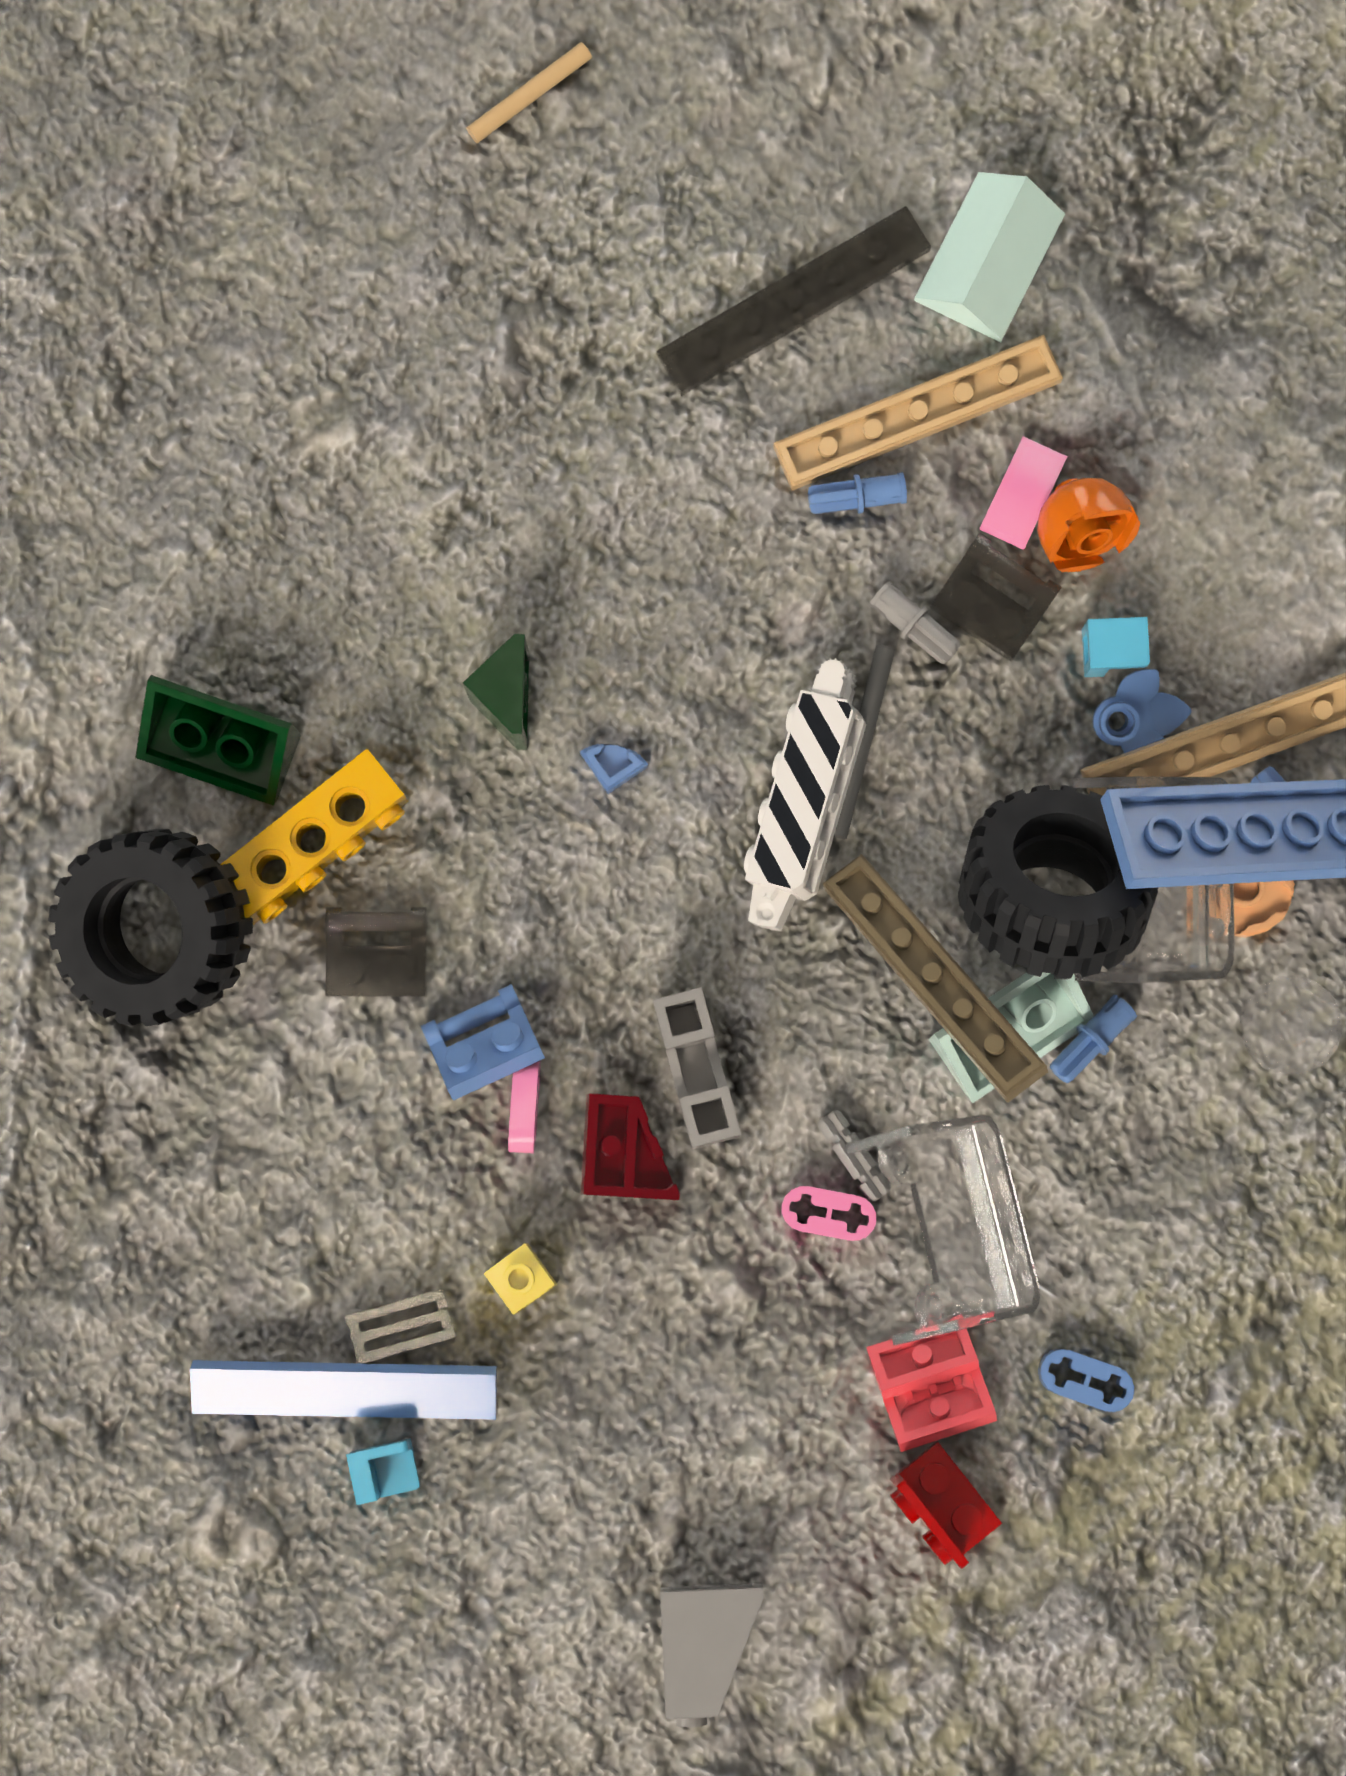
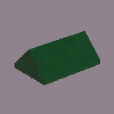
(215, 740)

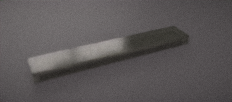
(793, 301)

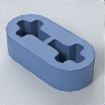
(1081, 1391)

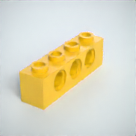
(320, 810)

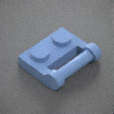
(486, 1054)

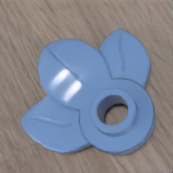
(1146, 712)

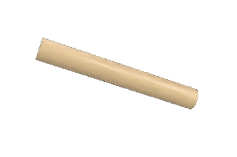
(529, 92)

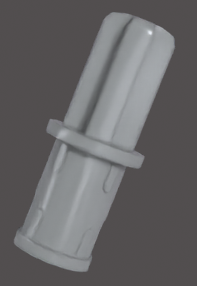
(915, 623)

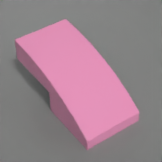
(1023, 493)

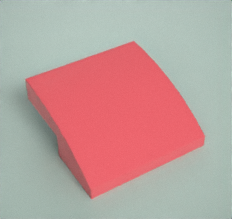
(931, 1387)

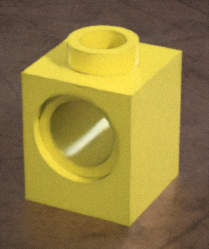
(520, 1278)

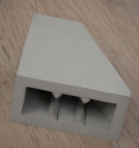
(703, 1644)

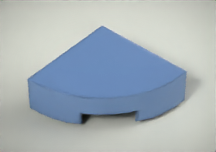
(613, 764)

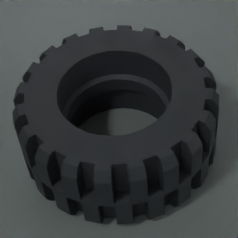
(1036, 925)
(92, 939)

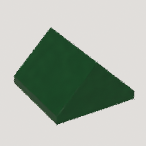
(502, 690)

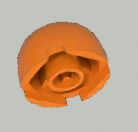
(1085, 521)

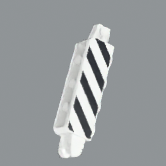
(805, 796)

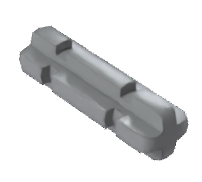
(858, 1164)

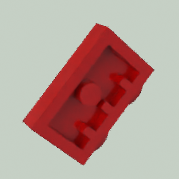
(946, 1503)

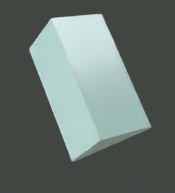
(991, 253)
(1038, 1008)

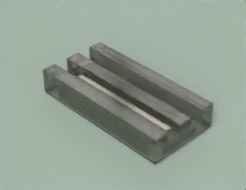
(358, 1337)

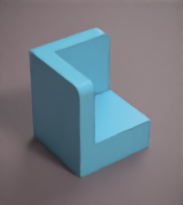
(1114, 645)
(383, 1471)

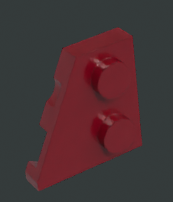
(622, 1152)

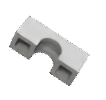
(696, 1068)

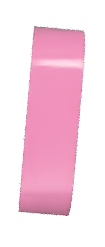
(524, 1109)
(829, 1200)

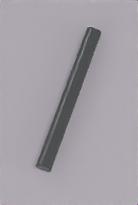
(870, 711)

